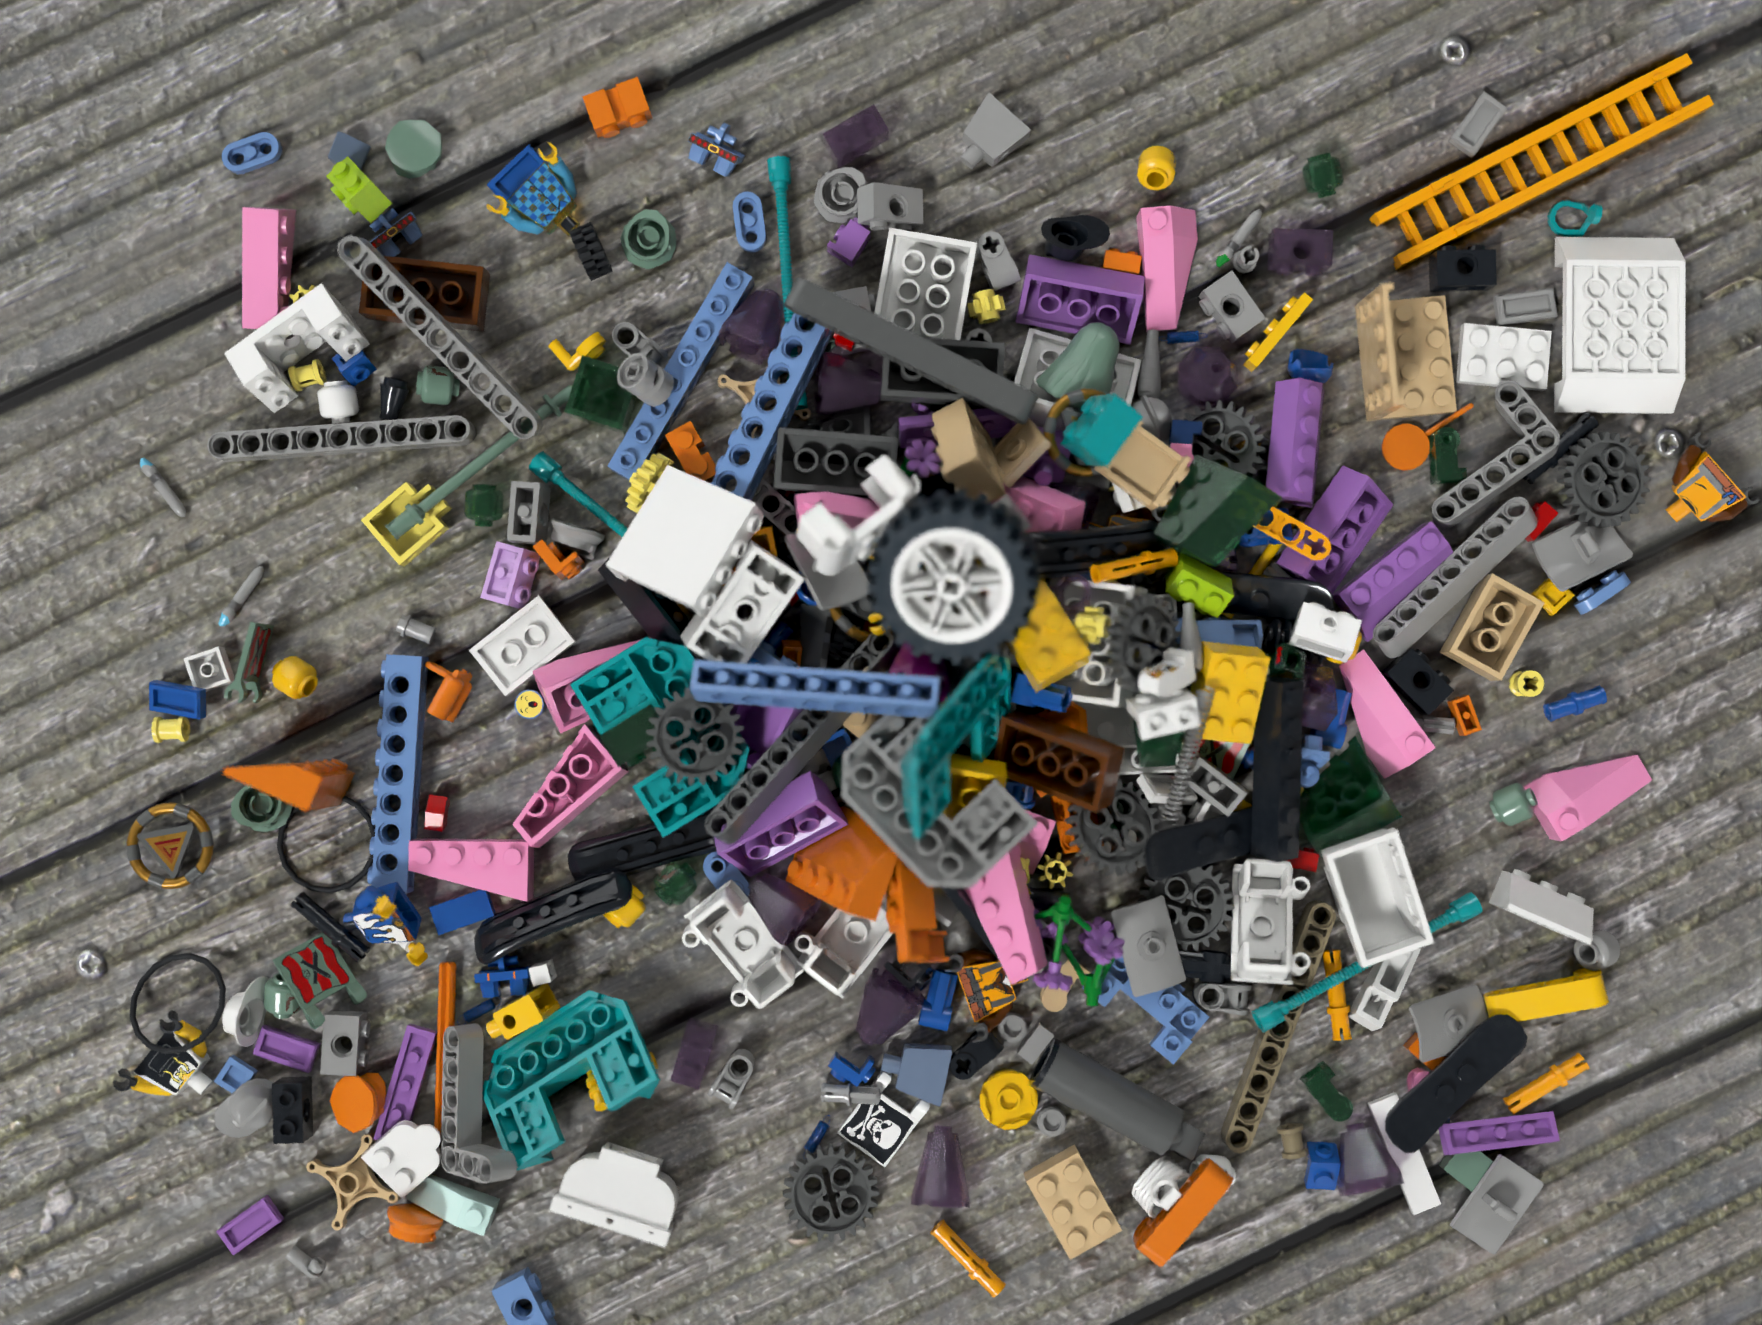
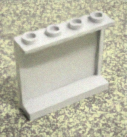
(686, 539)

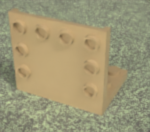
(1404, 356)

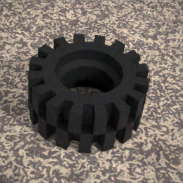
(590, 251)
(843, 645)

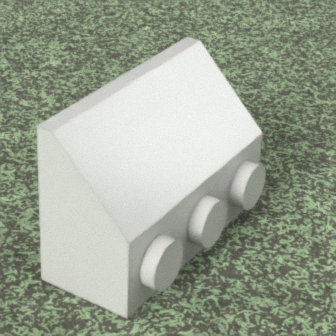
(1544, 905)

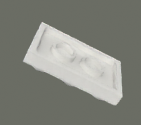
(1503, 354)
(522, 645)

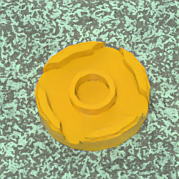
(1008, 1099)

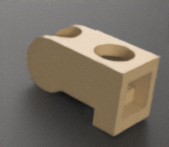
(1056, 999)

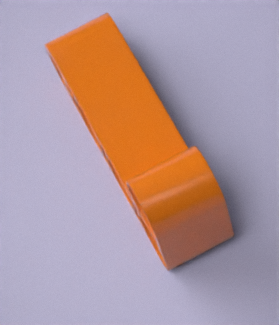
(1168, 1231)

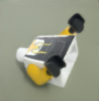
(170, 1072)

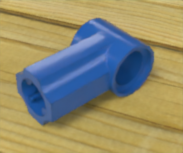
(1053, 697)
(1336, 732)
(937, 1006)

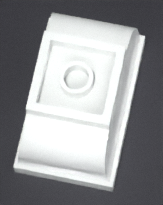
(1376, 896)
(623, 1188)

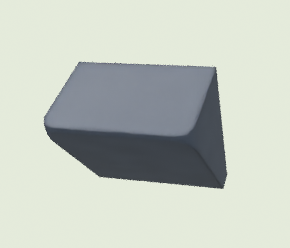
(348, 146)

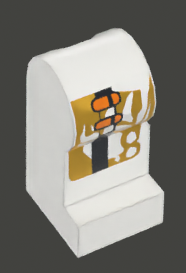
(1169, 675)

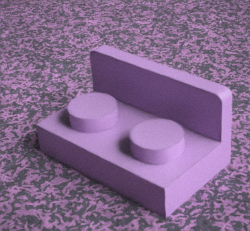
(510, 575)

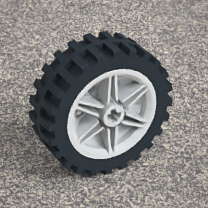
(975, 531)

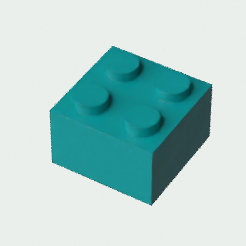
(1100, 429)

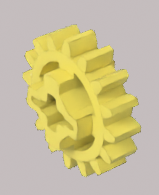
(645, 479)

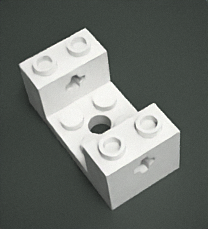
(267, 355)
(758, 581)

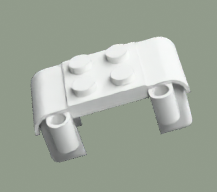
(839, 546)
(1265, 922)
(743, 944)
(843, 948)

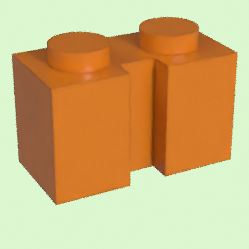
(617, 108)
(686, 445)

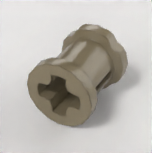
(1292, 1140)

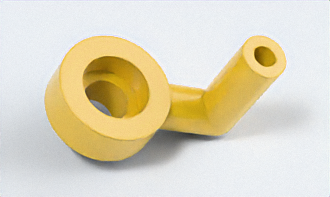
(590, 347)

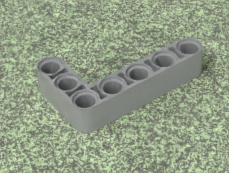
(1503, 463)
(462, 1110)

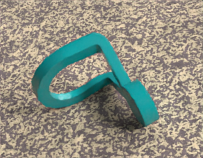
(1593, 214)

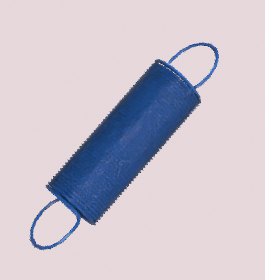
(1182, 337)
(478, 1011)
(816, 1136)

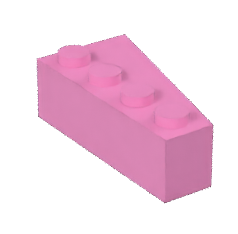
(266, 263)
(1045, 507)
(569, 788)
(484, 864)
(1008, 917)

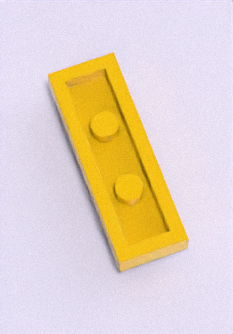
(1276, 330)

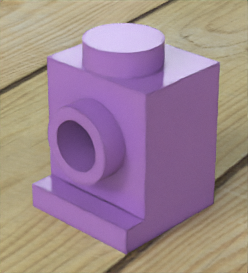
(849, 242)

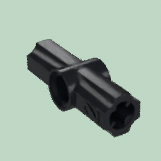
(1208, 966)

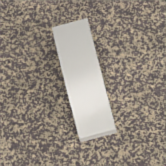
(1381, 989)

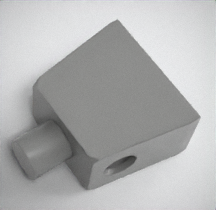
(992, 133)

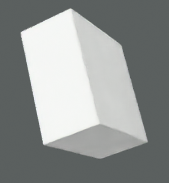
(210, 669)

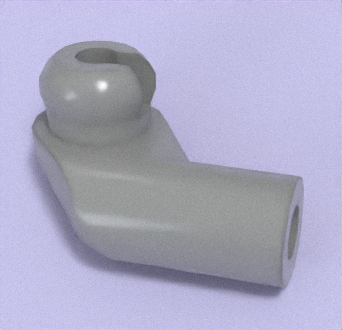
(310, 1267)

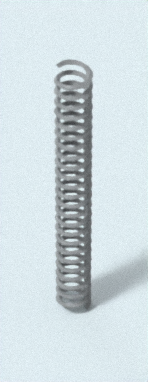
(1200, 699)

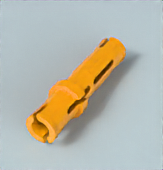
(1163, 559)
(1337, 1006)
(1546, 1083)
(977, 1267)

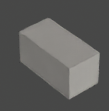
(1035, 1043)

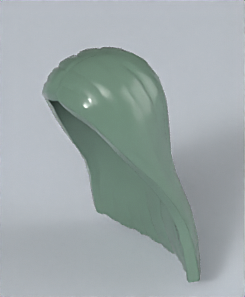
(1084, 363)

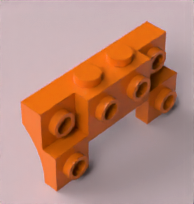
(912, 917)

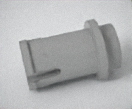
(1239, 260)
(415, 629)

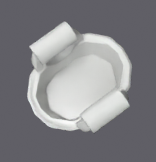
(1159, 1185)

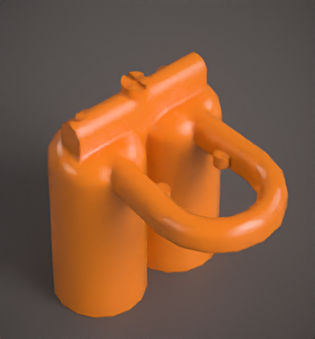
(451, 692)

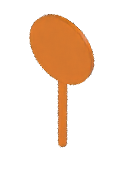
(1408, 445)

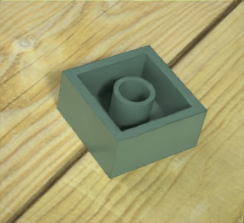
(1466, 1167)

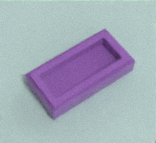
(286, 1048)
(250, 1225)

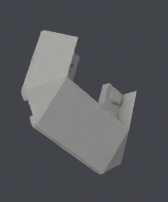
(950, 851)

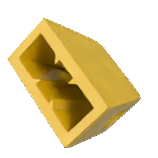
(523, 1012)

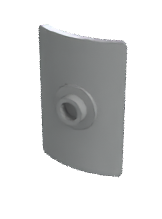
(1579, 553)
(828, 590)
(1149, 946)
(1447, 1021)
(1497, 1204)

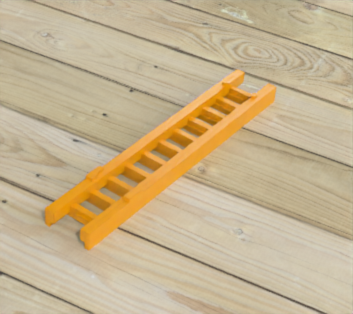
(1599, 155)

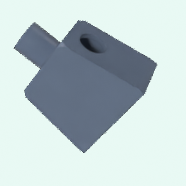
(920, 1070)

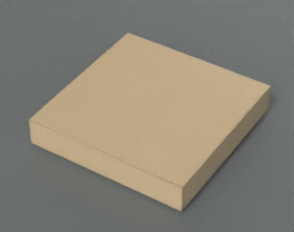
(1019, 451)

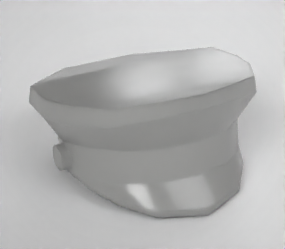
(837, 194)
(576, 538)

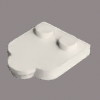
(405, 1155)

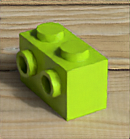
(357, 190)
(1199, 585)

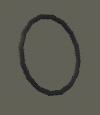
(293, 875)
(205, 1034)

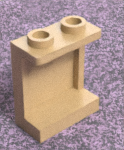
(1146, 468)

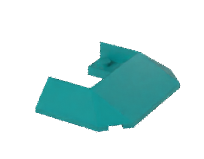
(645, 677)
(971, 710)
(581, 1036)

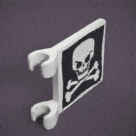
(881, 1127)

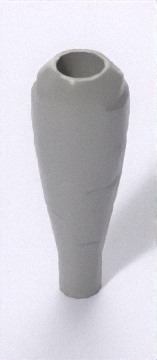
(1150, 376)
(1190, 636)

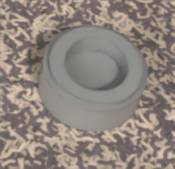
(1013, 1028)
(1051, 1121)

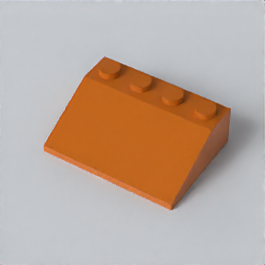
(301, 783)
(846, 868)

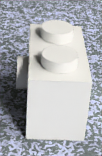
(1325, 631)

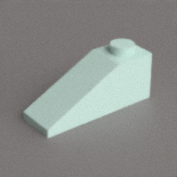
(456, 1203)

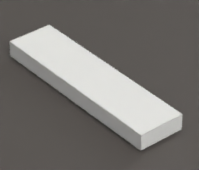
(1417, 1182)

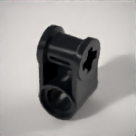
(977, 1053)

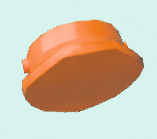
(358, 1100)
(413, 1223)

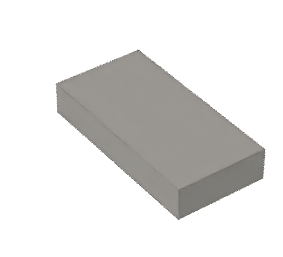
(1477, 124)
(1525, 307)

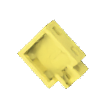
(419, 536)

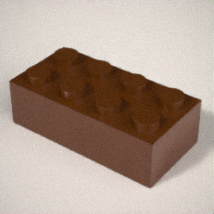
(453, 289)
(1059, 759)

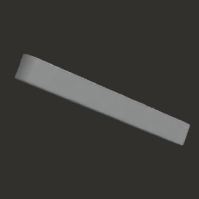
(427, 333)
(329, 433)

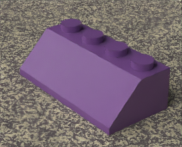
(1073, 295)
(1295, 440)
(1348, 517)
(1392, 577)
(791, 822)

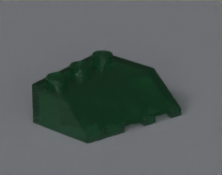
(1213, 511)
(1346, 800)

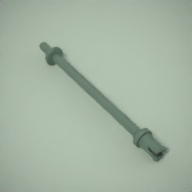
(416, 512)

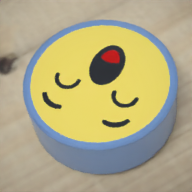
(529, 704)

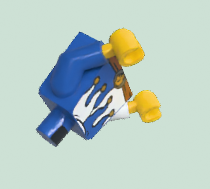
(388, 917)

